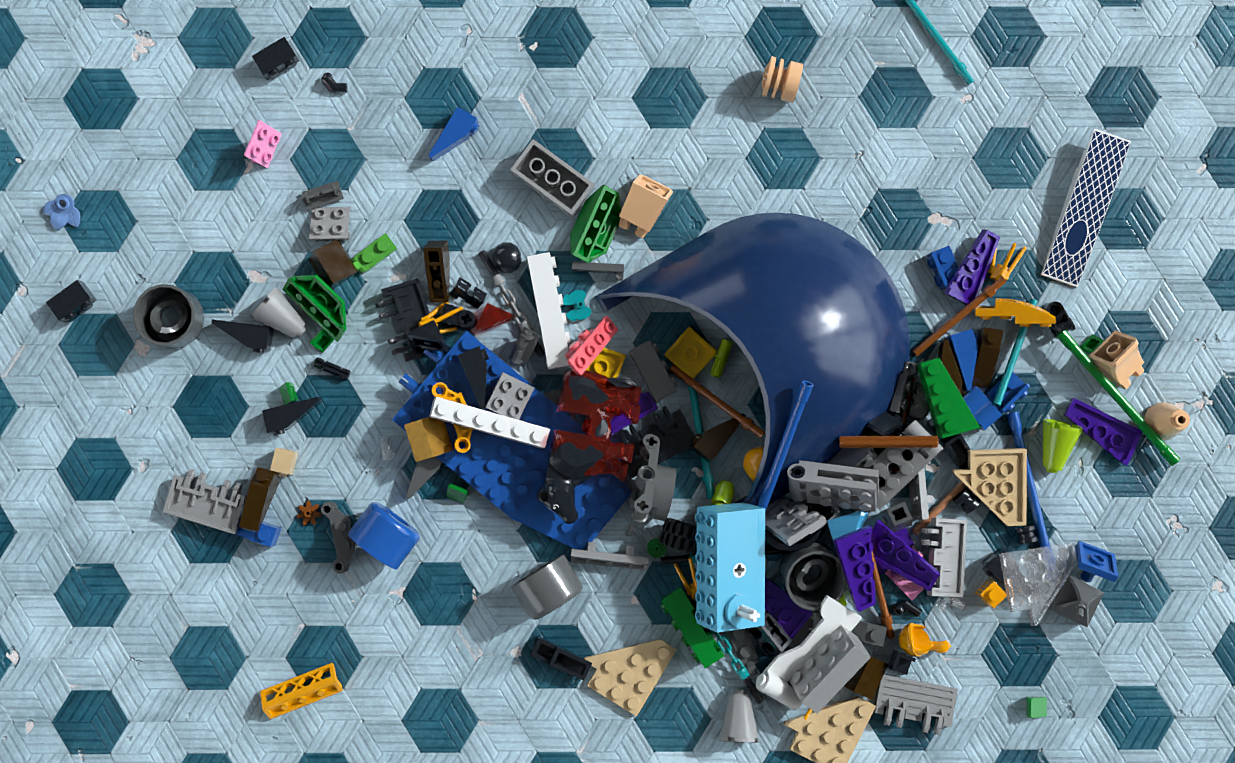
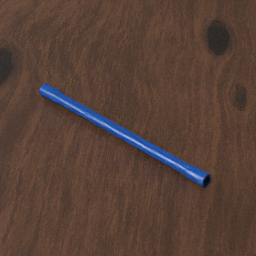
(801, 399)
(1016, 428)

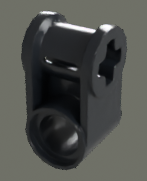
(1061, 317)
(458, 318)

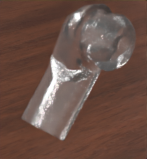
(952, 601)

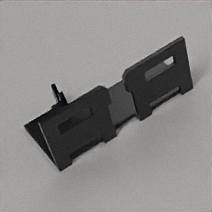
(457, 292)

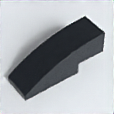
(954, 446)
(560, 658)

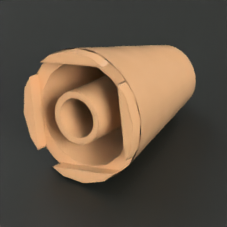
(1167, 420)

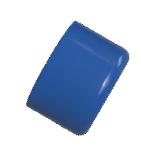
(384, 535)

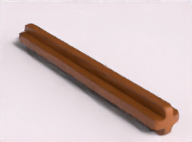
(888, 441)

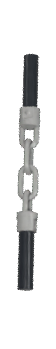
(497, 278)

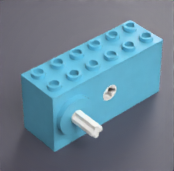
(730, 566)

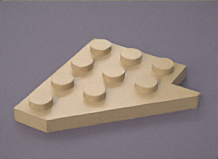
(998, 481)
(630, 672)
(831, 732)

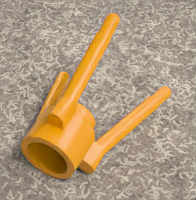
(1002, 270)
(426, 319)
(693, 586)

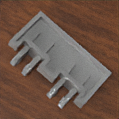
(203, 503)
(790, 521)
(948, 555)
(915, 698)

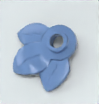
(62, 215)

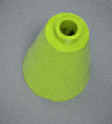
(1058, 443)

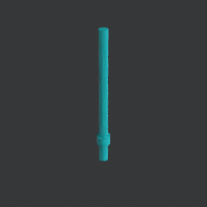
(959, 67)
(1011, 362)
(707, 478)

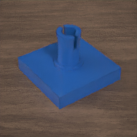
(1095, 562)

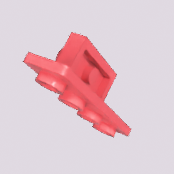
(589, 345)

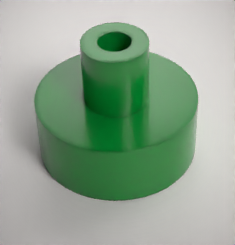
(651, 548)

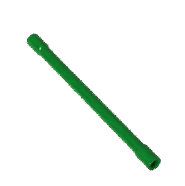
(1164, 449)

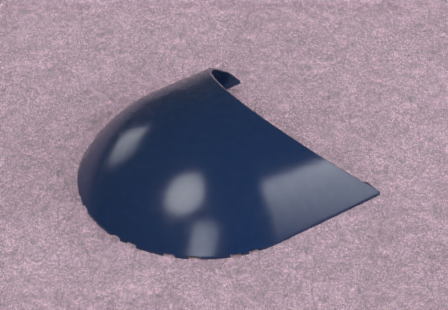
(801, 309)

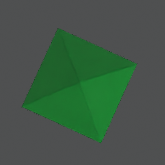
(322, 340)
(1091, 344)

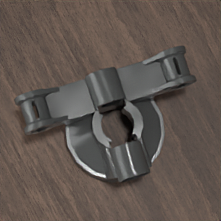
(654, 485)

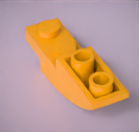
(1024, 312)

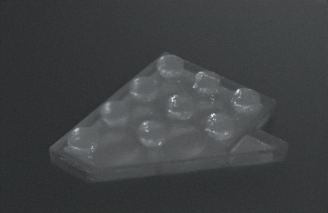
(1036, 577)

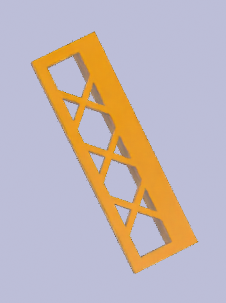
(300, 695)

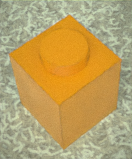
(990, 593)

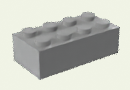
(552, 178)
(829, 669)

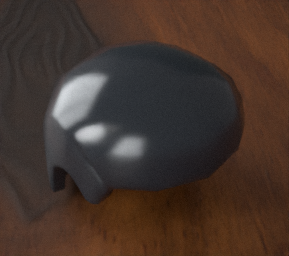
(507, 257)

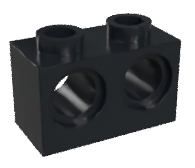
(771, 637)

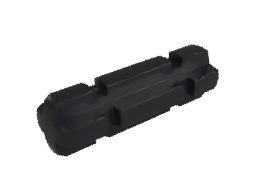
(332, 368)

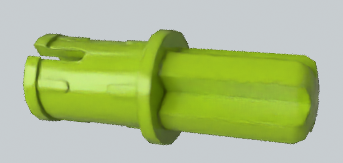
(721, 358)

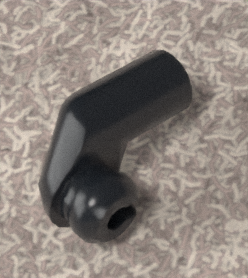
(331, 85)
(906, 606)

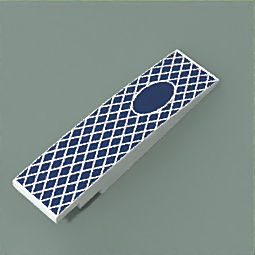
(1085, 207)

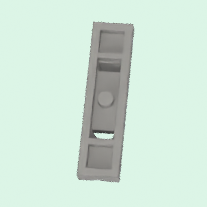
(918, 494)
(628, 561)

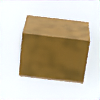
(428, 438)

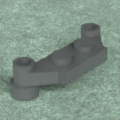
(340, 527)

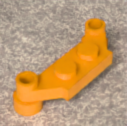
(463, 433)

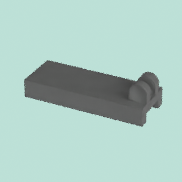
(617, 269)

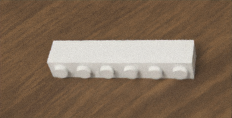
(549, 309)
(489, 422)

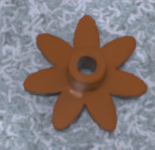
(311, 516)

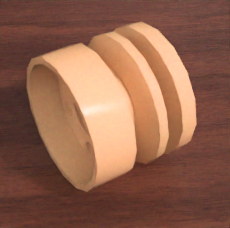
(782, 79)

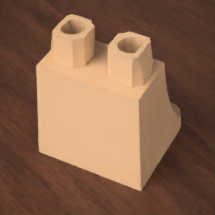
(644, 204)
(1118, 358)

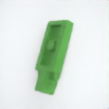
(374, 253)

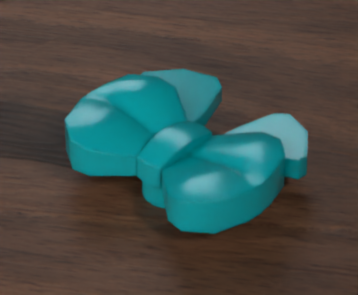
(577, 299)

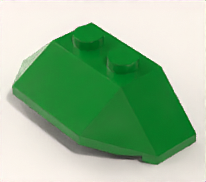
(596, 224)
(319, 303)

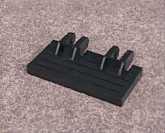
(410, 308)
(673, 439)

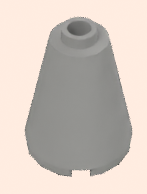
(279, 314)
(739, 720)

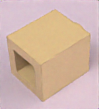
(284, 462)

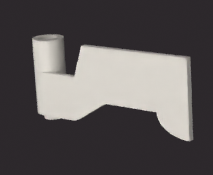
(777, 674)

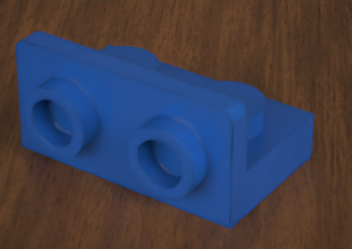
(943, 265)
(1015, 390)

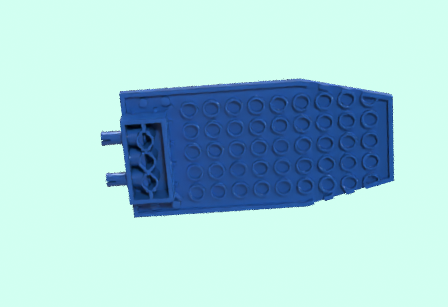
(506, 469)

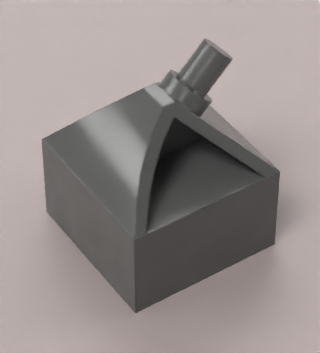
(1076, 601)

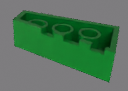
(944, 400)
(695, 635)

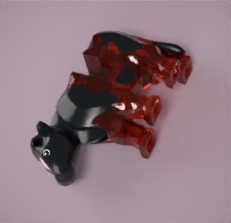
(580, 456)

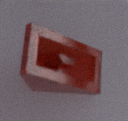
(492, 317)

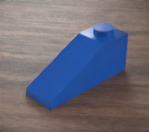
(456, 132)
(965, 351)
(267, 534)

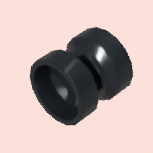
(966, 501)

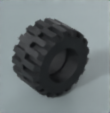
(679, 535)

